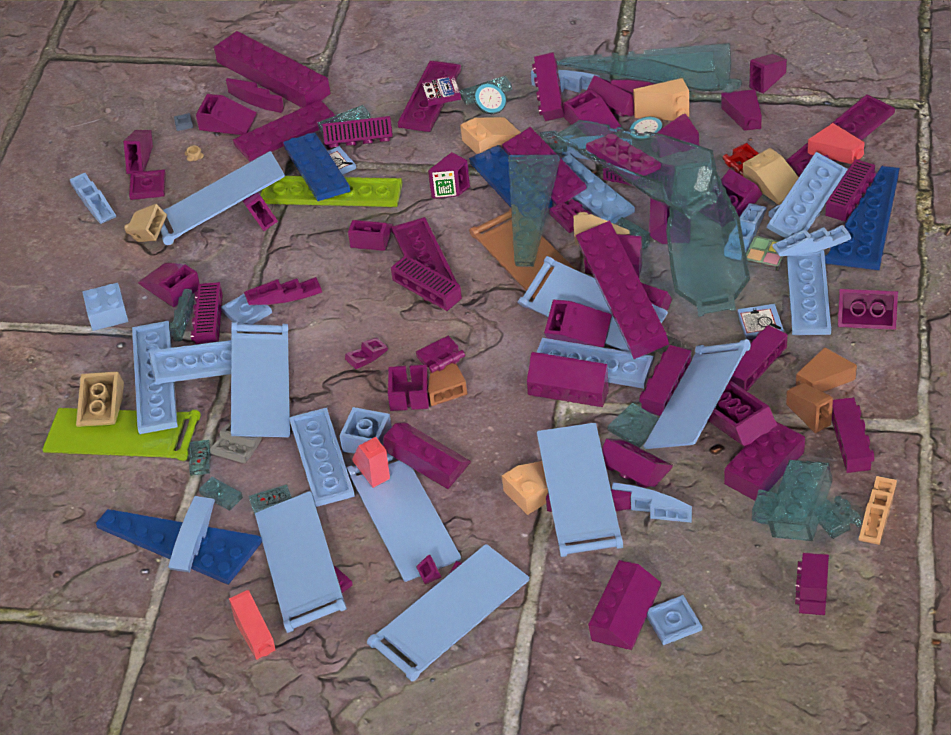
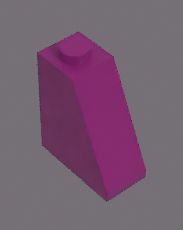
(766, 71)
(743, 108)
(681, 129)
(137, 150)
(260, 211)

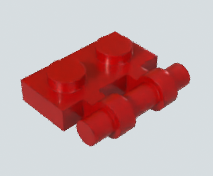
(740, 154)

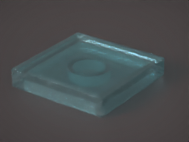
(633, 425)

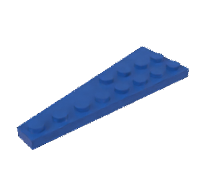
(868, 225)
(219, 555)

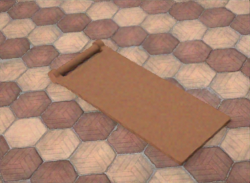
(500, 245)

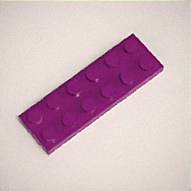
(417, 113)
(272, 135)
(566, 183)
(419, 243)

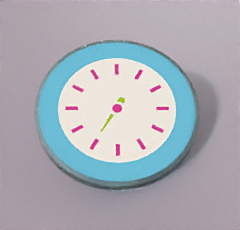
(489, 98)
(648, 124)

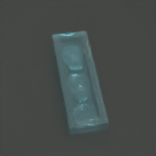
(468, 93)
(354, 114)
(182, 315)

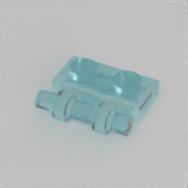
(834, 522)

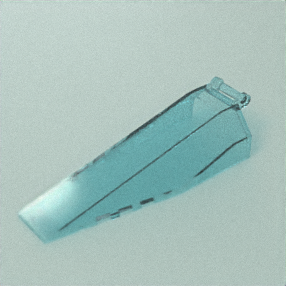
(699, 66)
(684, 171)
(708, 254)

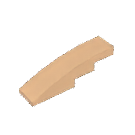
(877, 510)

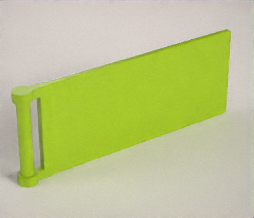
(118, 438)

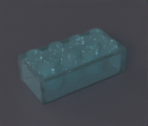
(800, 500)

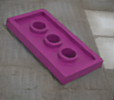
(623, 155)

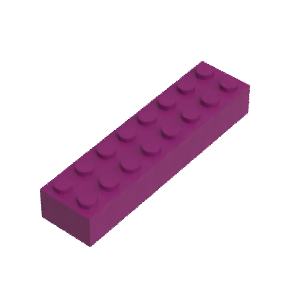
(271, 70)
(622, 290)

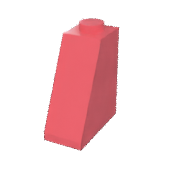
(836, 144)
(372, 462)
(251, 624)

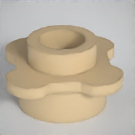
(193, 153)

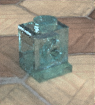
(763, 506)

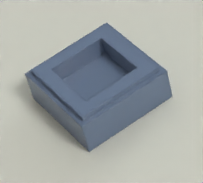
(183, 122)

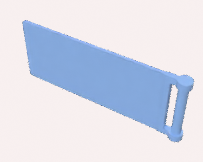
(221, 195)
(573, 286)
(259, 381)
(696, 395)
(578, 488)
(405, 519)
(299, 560)
(449, 610)

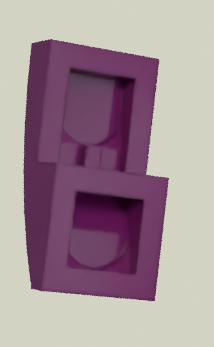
(369, 351)

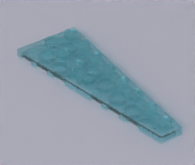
(530, 192)

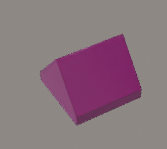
(428, 570)

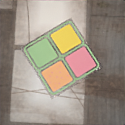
(763, 255)

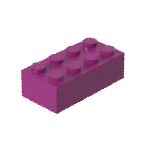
(742, 415)
(764, 461)

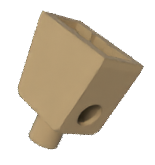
(146, 223)

